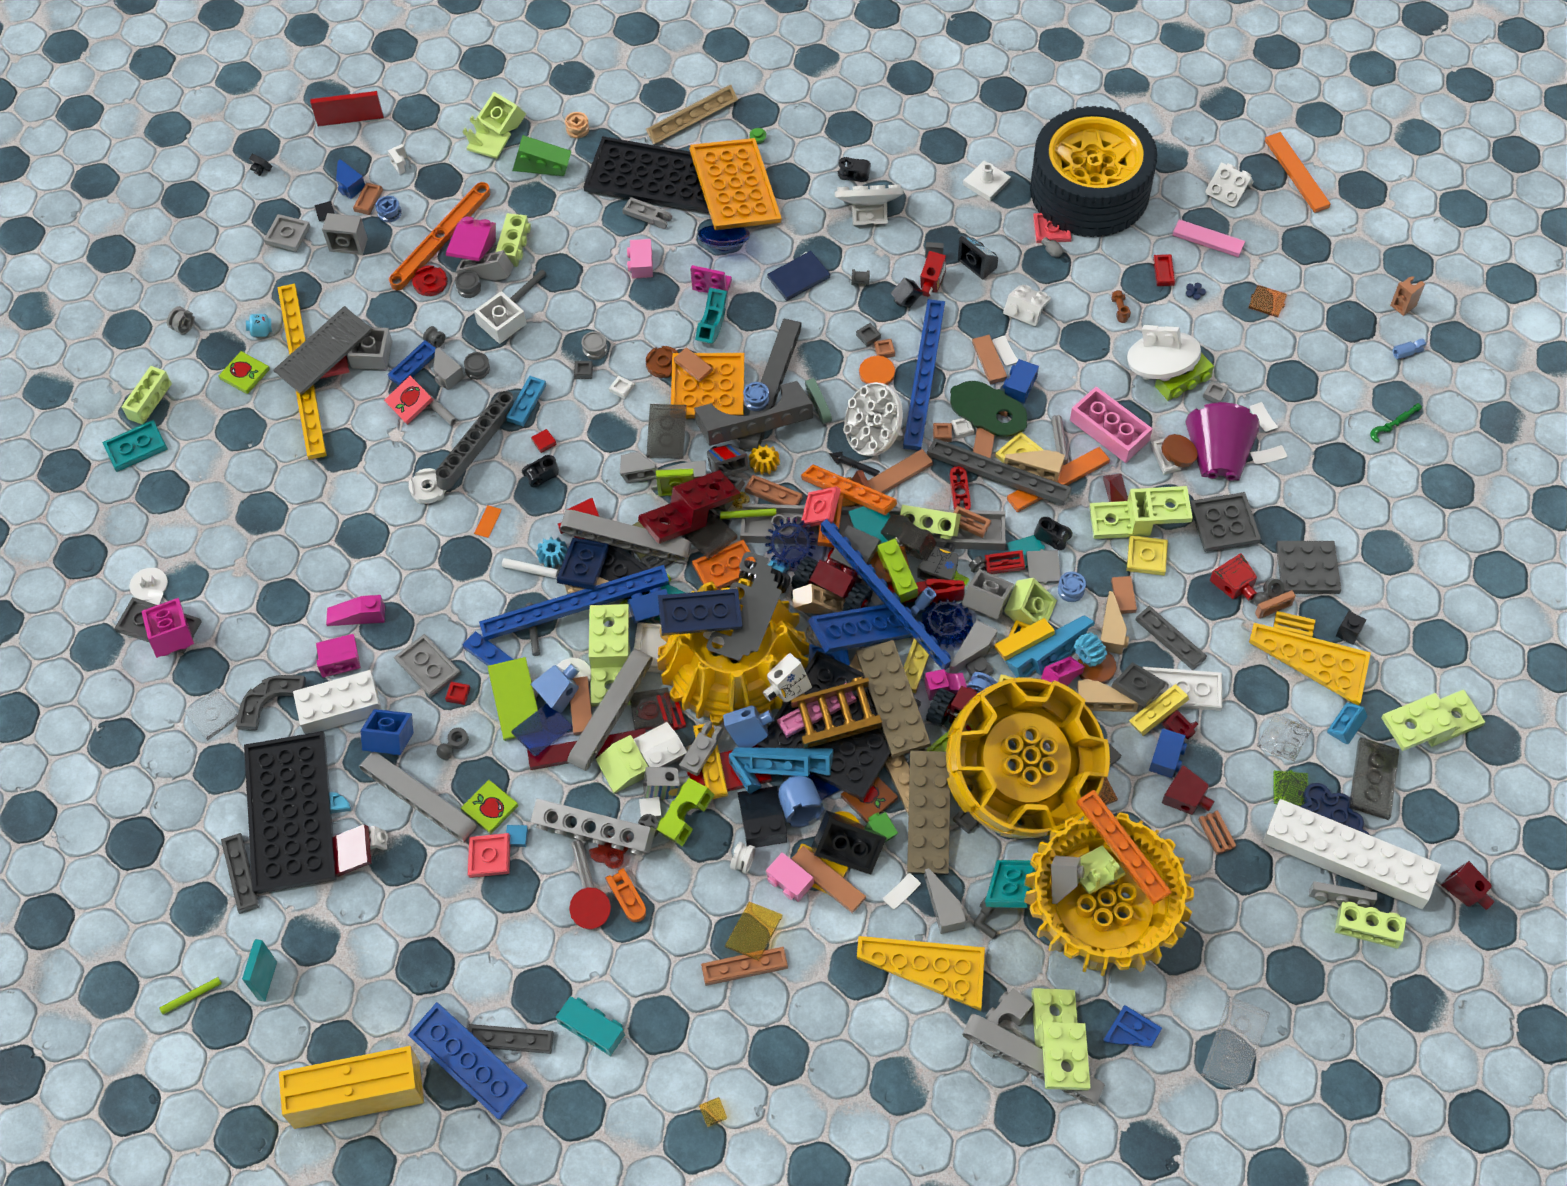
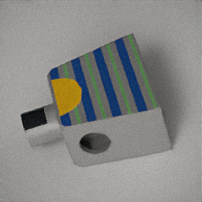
(662, 782)

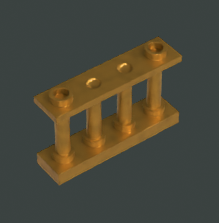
(830, 731)

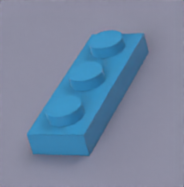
(526, 401)

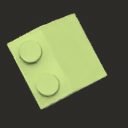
(501, 114)
(1029, 602)
(622, 764)

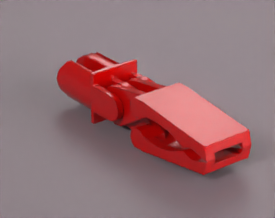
(943, 588)

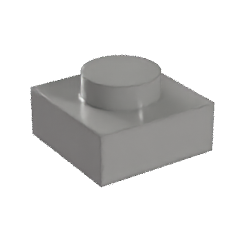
(1215, 392)

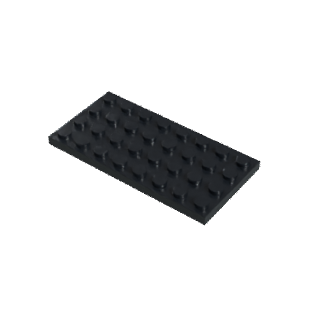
(646, 174)
(289, 812)

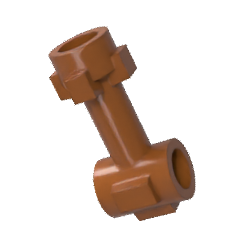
(1124, 311)

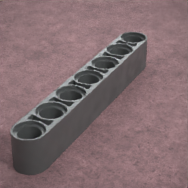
(474, 440)

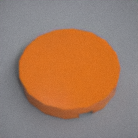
(877, 369)

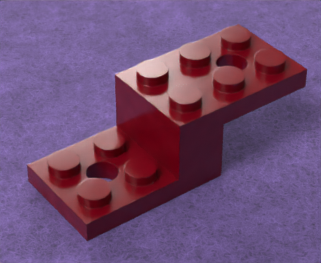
(689, 506)

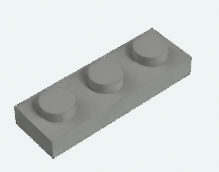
(1340, 894)

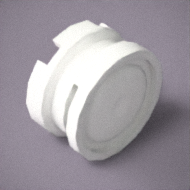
(742, 857)

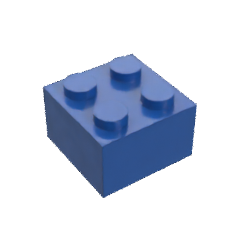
(387, 732)

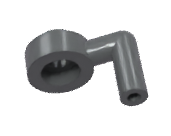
(979, 921)

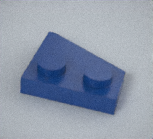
(1132, 1029)

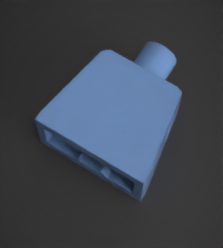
(557, 686)
(747, 726)

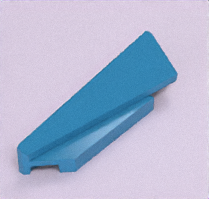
(1050, 650)

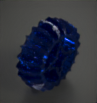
(776, 534)
(945, 617)

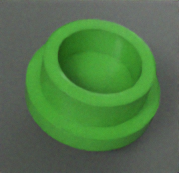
(759, 135)

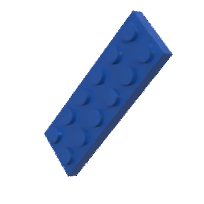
(857, 628)
(468, 1061)

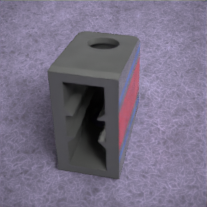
(727, 459)

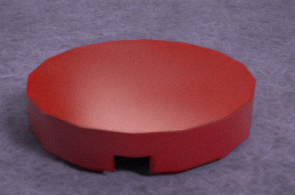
(429, 280)
(589, 908)

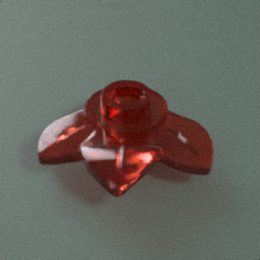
(605, 852)

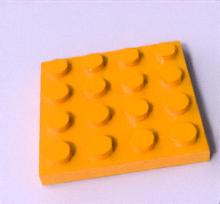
(721, 387)

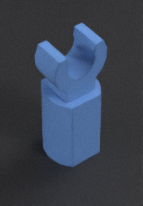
(1408, 349)
(923, 600)

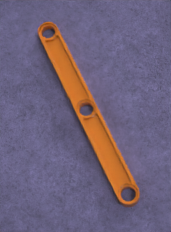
(433, 244)

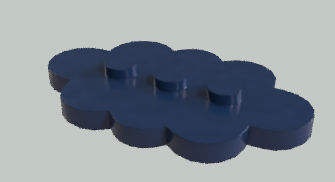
(1332, 806)

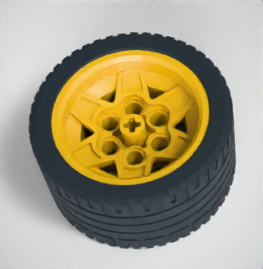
(1105, 173)

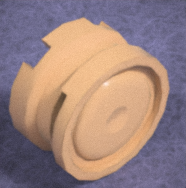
(577, 125)

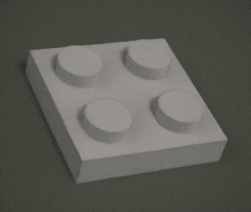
(287, 232)

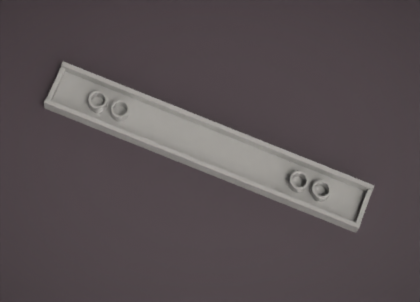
(756, 528)

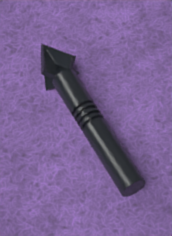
(838, 457)

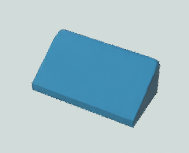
(1347, 722)
(748, 780)

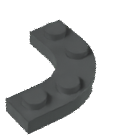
(257, 697)

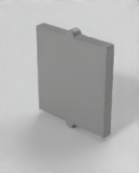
(1043, 566)

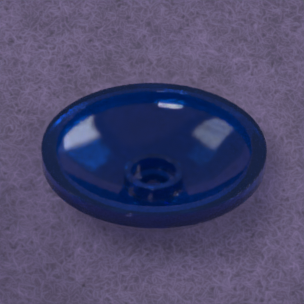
(723, 239)

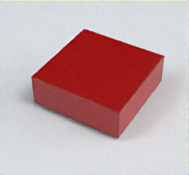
(543, 440)
(457, 693)

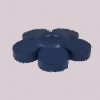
(1195, 291)

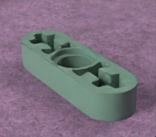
(818, 400)

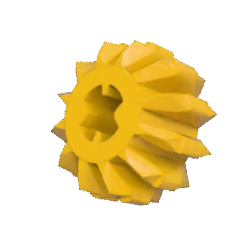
(764, 459)

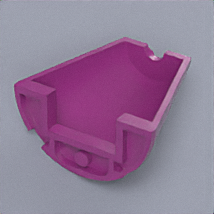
(1222, 438)

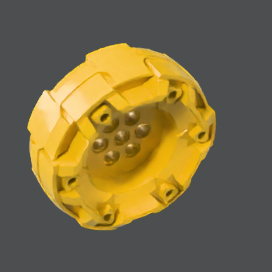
(981, 756)

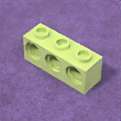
(514, 237)
(146, 395)
(938, 518)
(1361, 930)

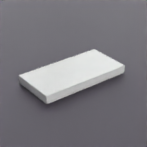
(1201, 686)

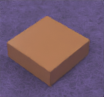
(884, 348)
(942, 431)

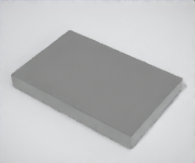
(427, 665)

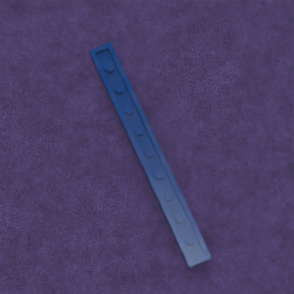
(924, 375)
(890, 599)
(573, 603)

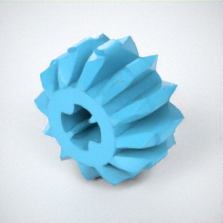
(551, 552)
(1090, 649)

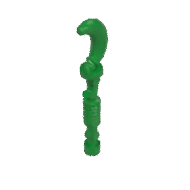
(1388, 427)

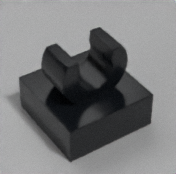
(259, 164)

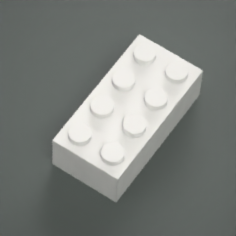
(336, 702)

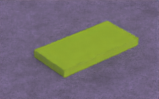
(512, 694)

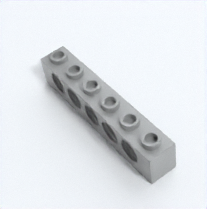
(544, 810)

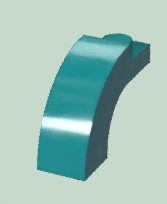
(713, 317)

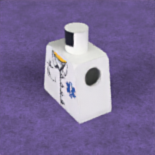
(787, 680)

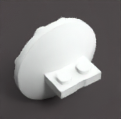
(869, 204)
(1163, 353)
(873, 419)

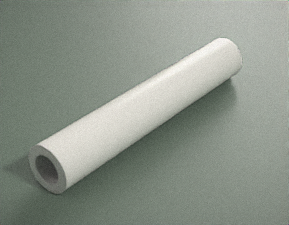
(530, 568)

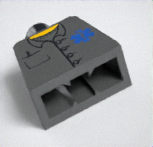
(940, 564)

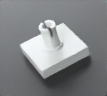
(986, 180)

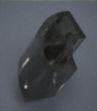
(916, 541)

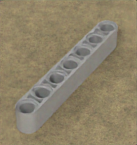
(623, 536)
(610, 710)
(418, 796)
(1022, 1054)

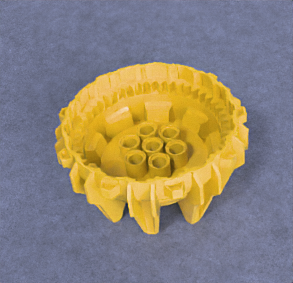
(713, 683)
(1121, 940)

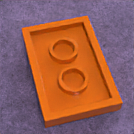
(722, 567)

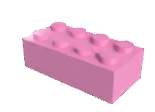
(1111, 424)

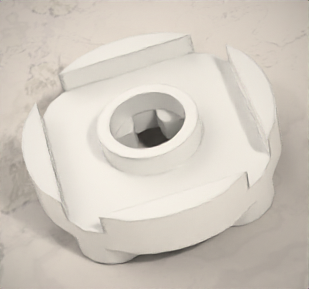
(422, 494)

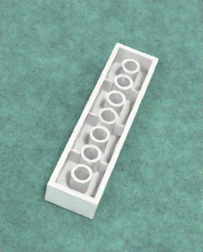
(1352, 854)

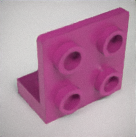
(704, 278)
(337, 655)

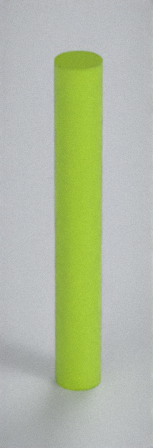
(747, 513)
(190, 995)

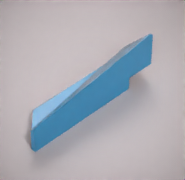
(785, 760)

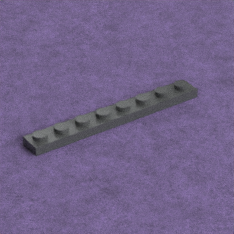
(999, 471)

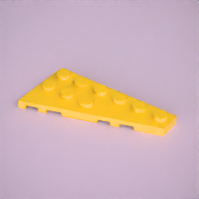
(1328, 663)
(940, 967)

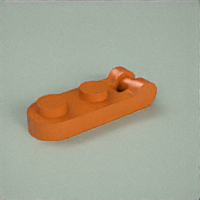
(627, 896)

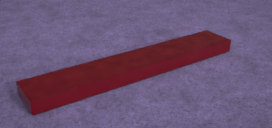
(559, 753)

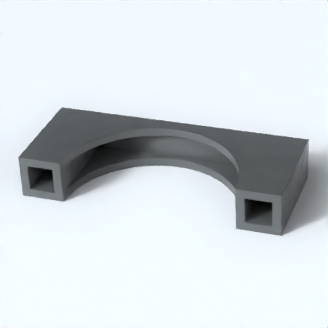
(723, 427)

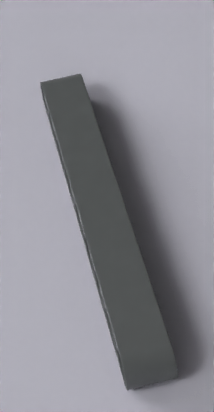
(775, 373)

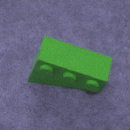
(541, 157)

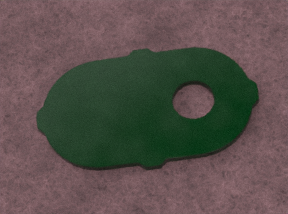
(982, 403)

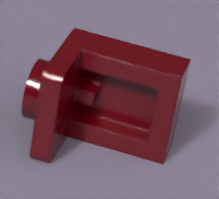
(1178, 723)

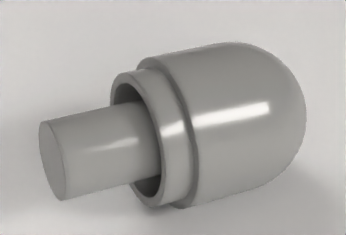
(1052, 247)

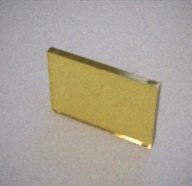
(753, 931)

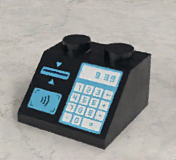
(976, 257)

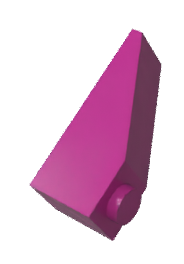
(357, 611)

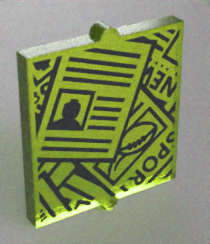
(1289, 786)

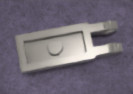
(647, 212)
(700, 749)

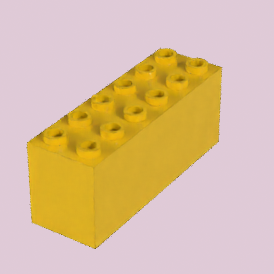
(351, 1087)

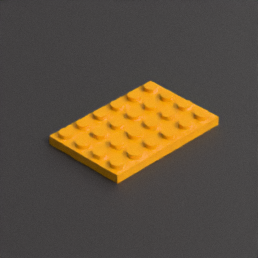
(735, 184)

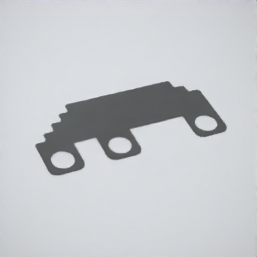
(756, 613)

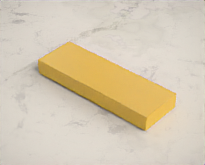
(1024, 639)

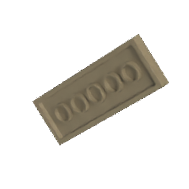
(893, 698)
(928, 813)

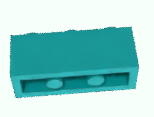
(590, 1025)

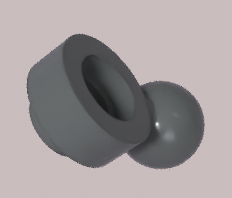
(1278, 589)
(444, 750)

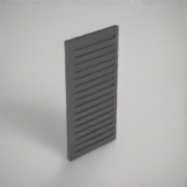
(323, 350)

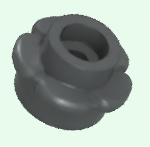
(977, 563)

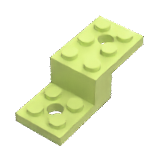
(1140, 512)
(607, 646)
(1433, 720)
(1060, 1039)

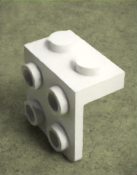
(1228, 184)
(1026, 304)

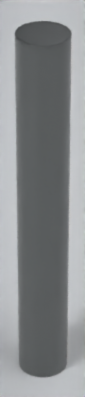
(528, 286)
(534, 638)

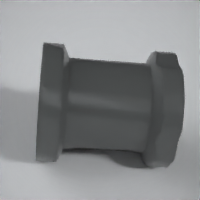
(860, 277)

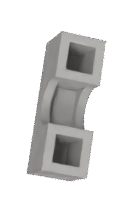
(1012, 1007)

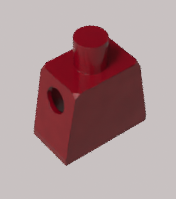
(1187, 792)
(1469, 886)

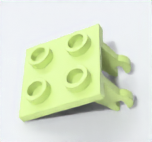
(485, 140)
(1099, 869)

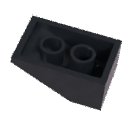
(762, 817)
(847, 843)

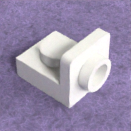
(397, 157)
(378, 838)

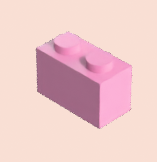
(641, 258)
(789, 877)

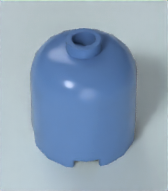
(800, 801)

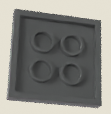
(1225, 522)
(1308, 567)

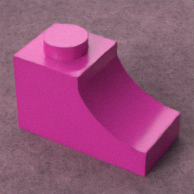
(1063, 671)
(941, 679)

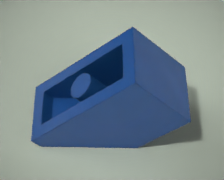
(348, 180)

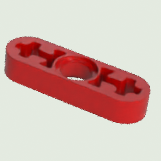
(963, 484)

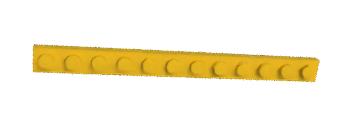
(307, 401)

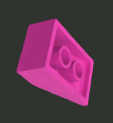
(472, 239)
(167, 628)

